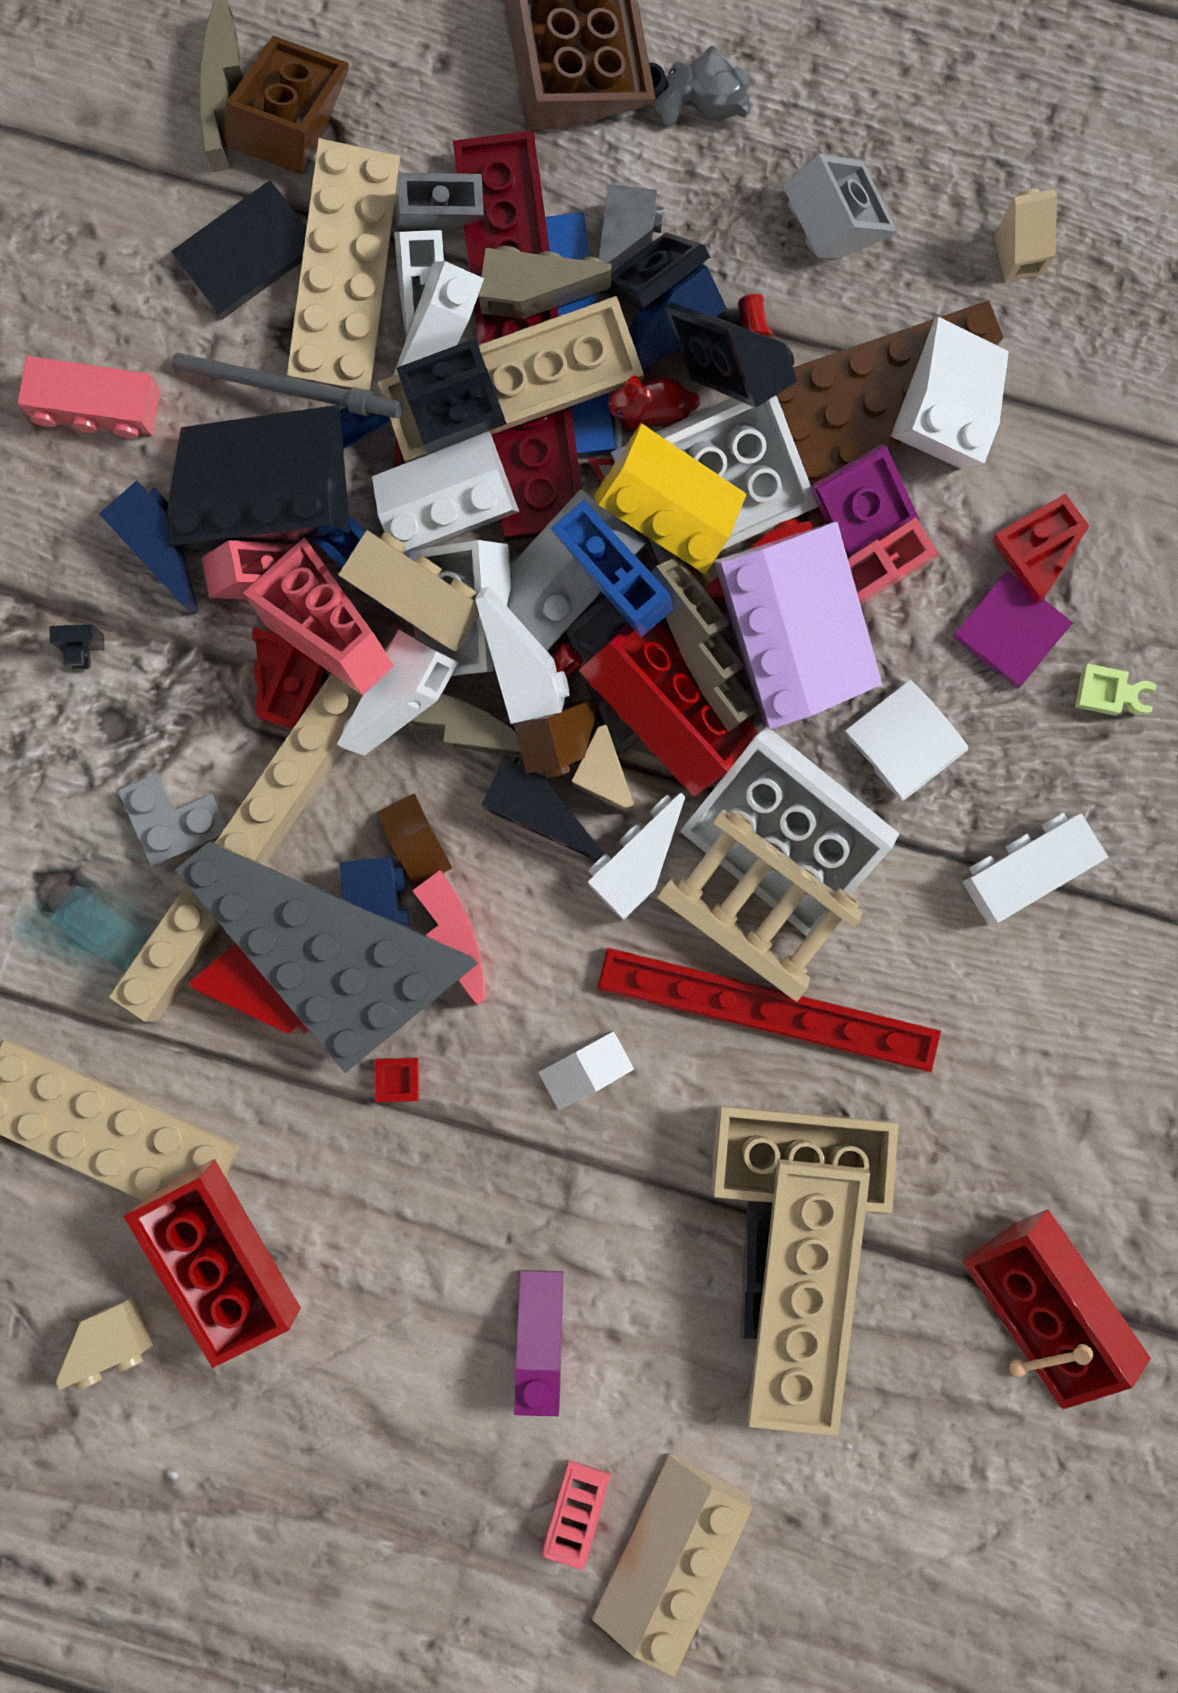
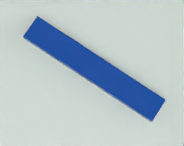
(592, 417)

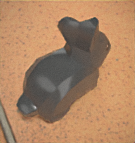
(709, 84)

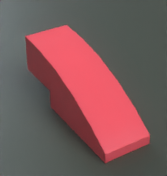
(891, 560)
(453, 929)

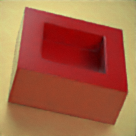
(397, 1079)

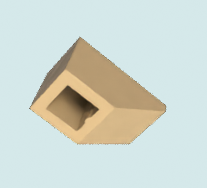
(1027, 234)
(103, 1341)

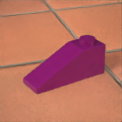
(539, 1343)

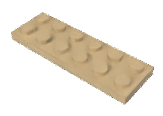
(343, 266)
(543, 369)
(99, 1126)
(808, 1297)

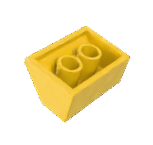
(671, 498)

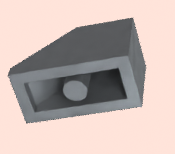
(437, 201)
(628, 223)

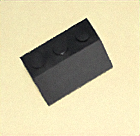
(731, 357)

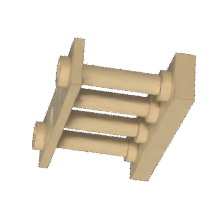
(755, 946)

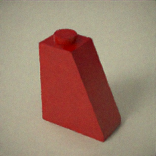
(242, 986)

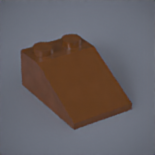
(284, 104)

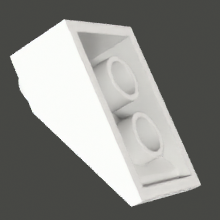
(954, 396)
(478, 566)

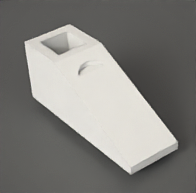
(399, 695)
(635, 869)

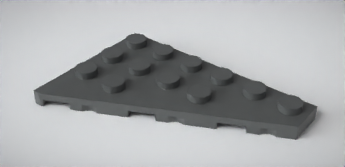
(330, 961)

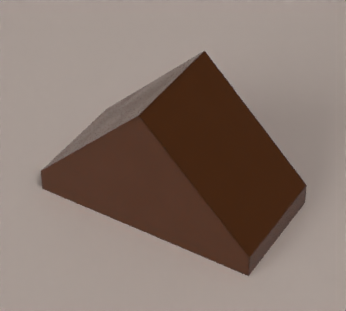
(414, 840)

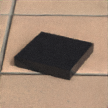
(657, 268)

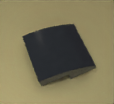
(451, 396)

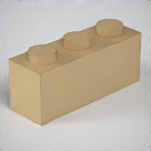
(412, 589)

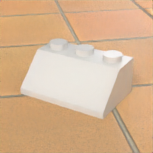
(444, 494)

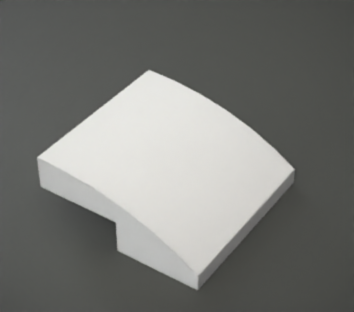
(906, 740)

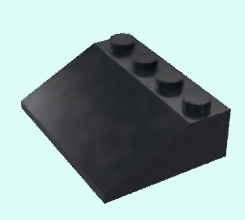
(259, 480)

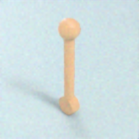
(1082, 1355)

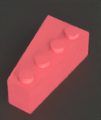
(315, 616)

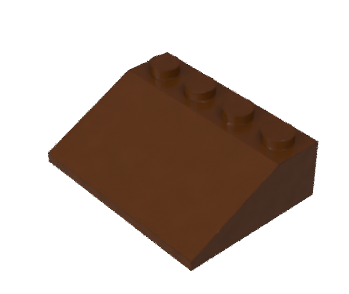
(578, 60)

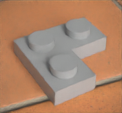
(169, 831)

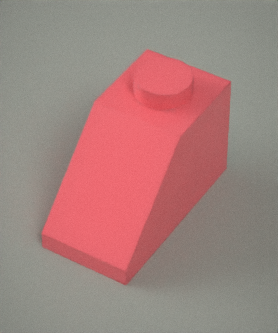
(238, 565)

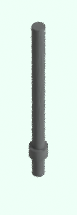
(357, 400)

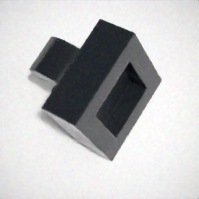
(76, 643)

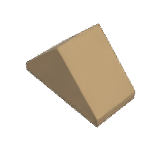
(602, 774)

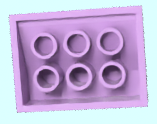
(798, 624)

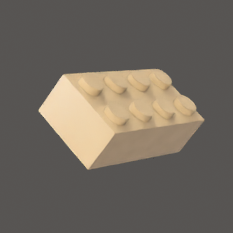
(755, 1138)

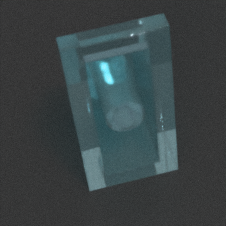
(100, 927)

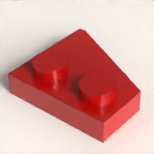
(1042, 544)
(284, 680)

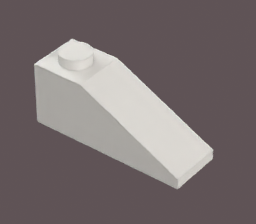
(414, 262)
(441, 311)
(522, 665)

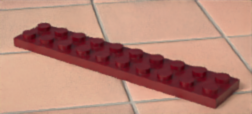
(540, 453)

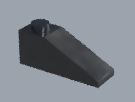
(534, 805)

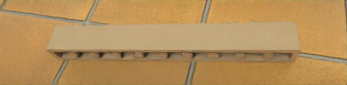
(253, 833)

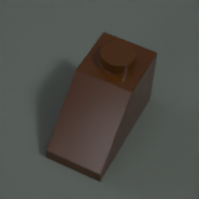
(557, 739)

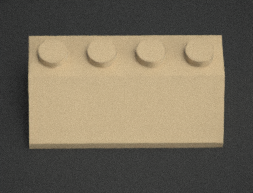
(672, 1564)

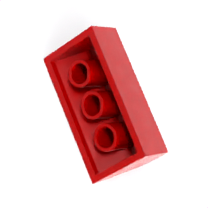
(665, 707)
(213, 1264)
(1054, 1306)

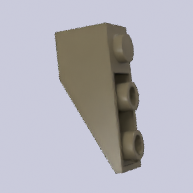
(529, 283)

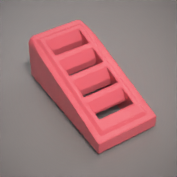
(564, 1552)

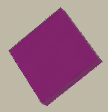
(865, 499)
(1012, 630)

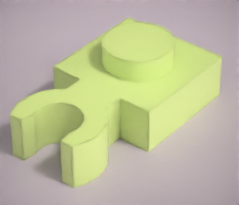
(1107, 691)

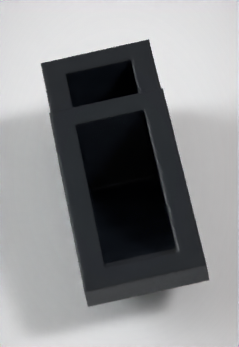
(755, 1252)

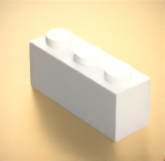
(1033, 867)

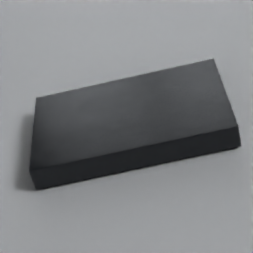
(244, 249)

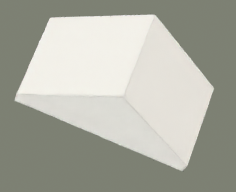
(586, 1071)

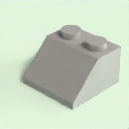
(838, 206)

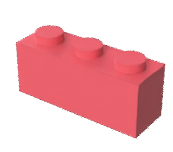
(89, 397)

